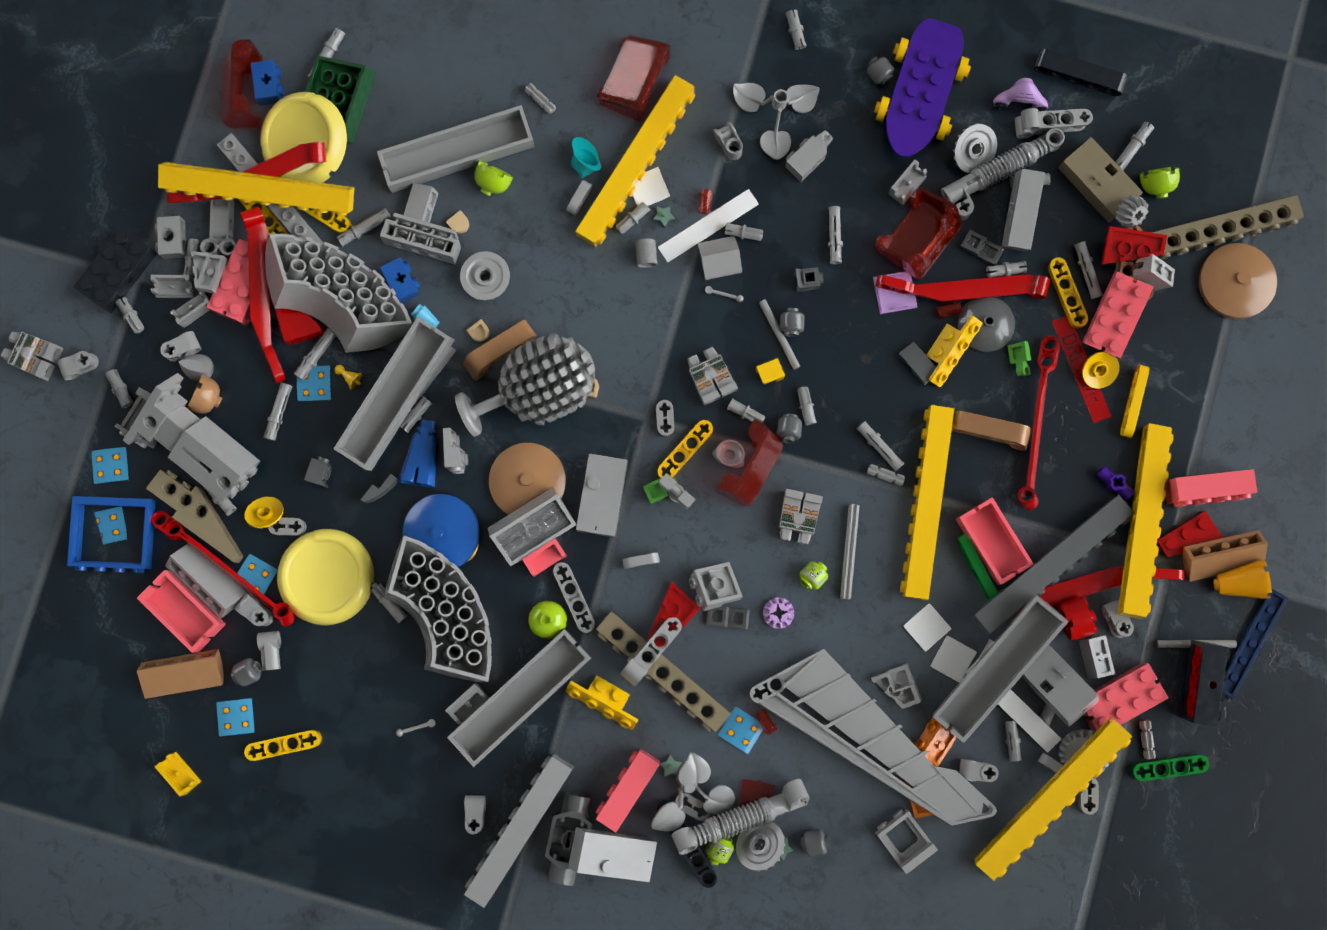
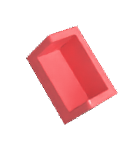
(544, 557)

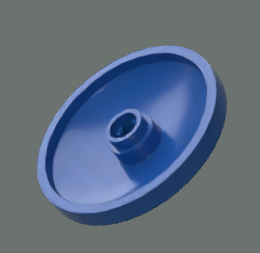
(445, 526)

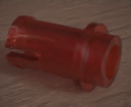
(705, 201)
(949, 309)
(766, 722)

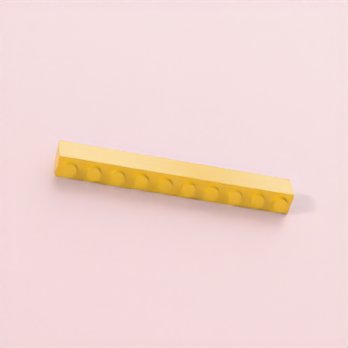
(635, 161)
(255, 187)
(928, 502)
(1144, 522)
(1052, 798)

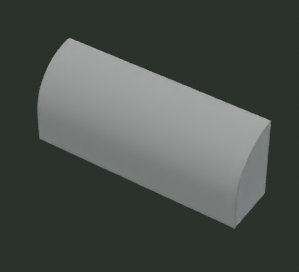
(205, 580)

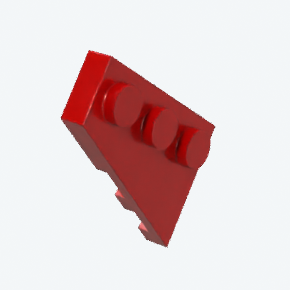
(1131, 244)
(1194, 531)
(675, 605)

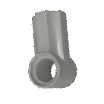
(269, 645)

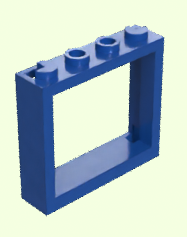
(76, 533)

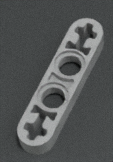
(576, 596)

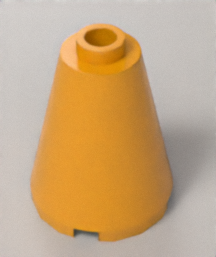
(1245, 581)

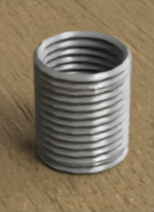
(646, 253)

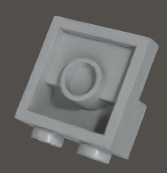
(454, 456)
(715, 586)

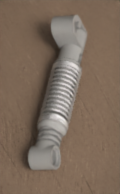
(982, 177)
(766, 809)

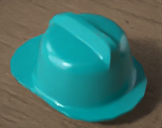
(584, 157)

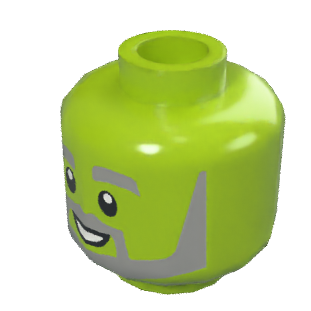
(813, 575)
(719, 851)

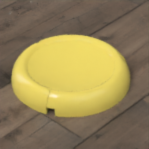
(303, 120)
(325, 576)

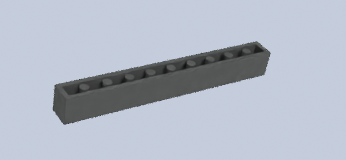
(1051, 565)

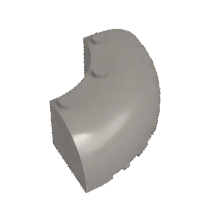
(335, 291)
(444, 609)

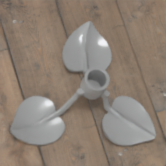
(751, 95)
(693, 771)

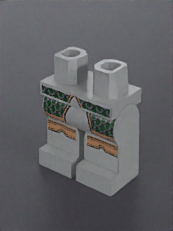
(25, 353)
(711, 370)
(799, 522)

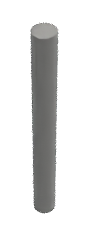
(779, 334)
(1186, 643)

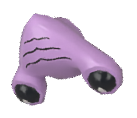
(1023, 92)

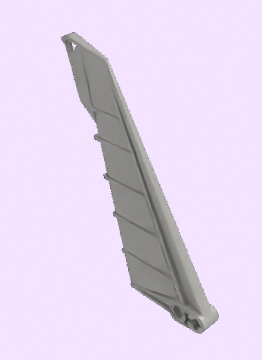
(843, 703)

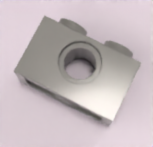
(177, 246)

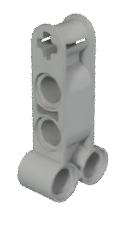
(1032, 121)
(220, 228)
(637, 667)

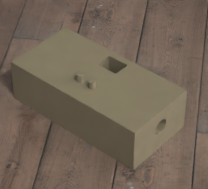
(1098, 178)

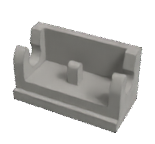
(908, 183)
(421, 202)
(1155, 272)
(173, 286)
(192, 309)
(1096, 657)
(467, 703)

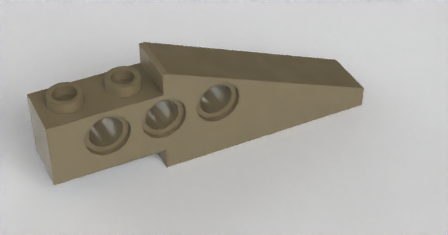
(208, 527)

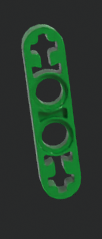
(976, 566)
(1169, 764)

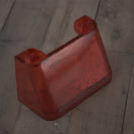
(634, 76)
(235, 106)
(922, 233)
(747, 487)

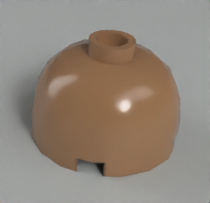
(205, 396)

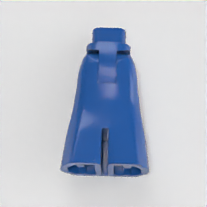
(420, 462)

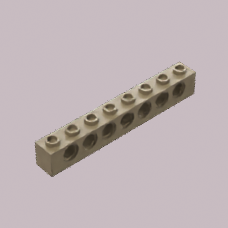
(1288, 207)
(719, 713)

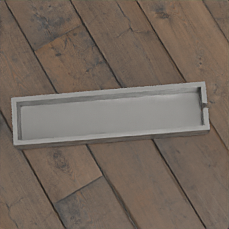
(456, 149)
(394, 394)
(1000, 668)
(519, 698)
(516, 834)

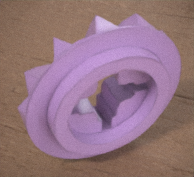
(786, 618)

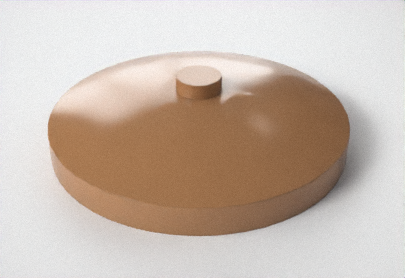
(1237, 281)
(524, 474)

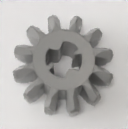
(1132, 211)

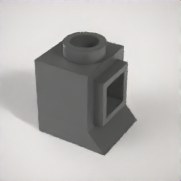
(802, 285)
(318, 471)

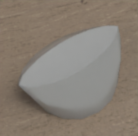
(197, 365)
(730, 454)

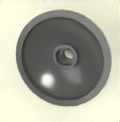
(990, 336)

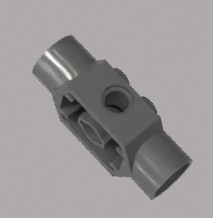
(561, 836)

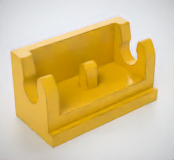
(178, 774)

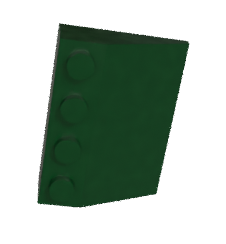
(345, 86)

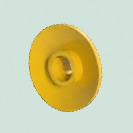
(1105, 374)
(264, 512)

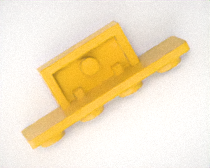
(950, 347)
(604, 698)

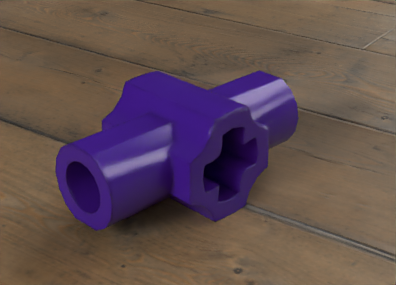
(1108, 477)

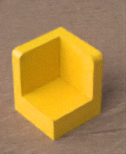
(770, 371)

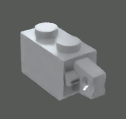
(809, 156)

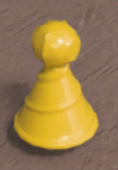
(350, 377)

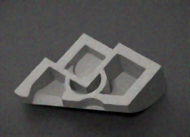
(899, 685)

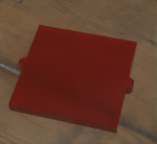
(753, 791)

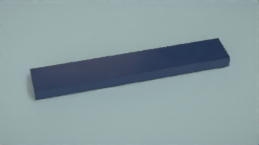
(1252, 642)

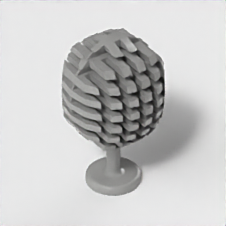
(537, 382)

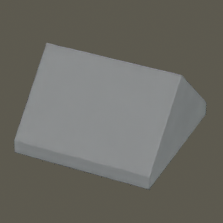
(720, 257)

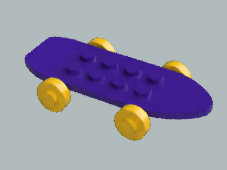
(923, 86)

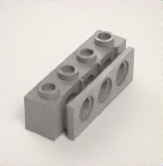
(421, 238)

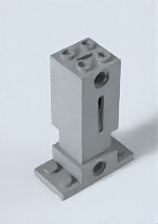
(194, 443)

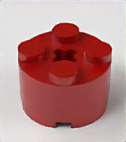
(1079, 618)

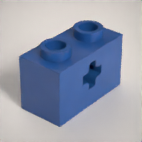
(266, 82)
(393, 272)

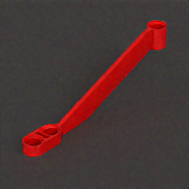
(275, 166)
(1028, 284)
(258, 286)
(1044, 353)
(170, 523)
(1097, 582)

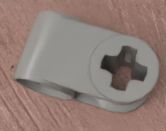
(727, 138)
(183, 346)
(74, 365)
(252, 609)
(1116, 621)
(974, 771)
(474, 809)

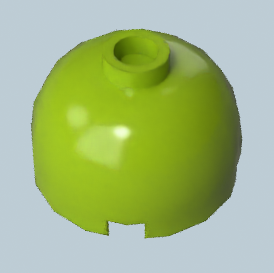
(491, 179)
(1160, 181)
(547, 619)

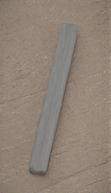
(849, 552)

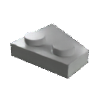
(207, 270)

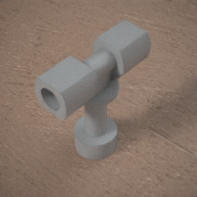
(676, 491)

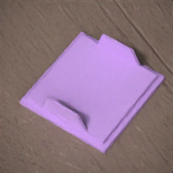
(893, 301)

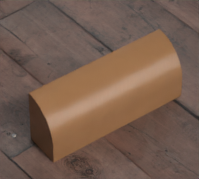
(1223, 554)
(181, 673)

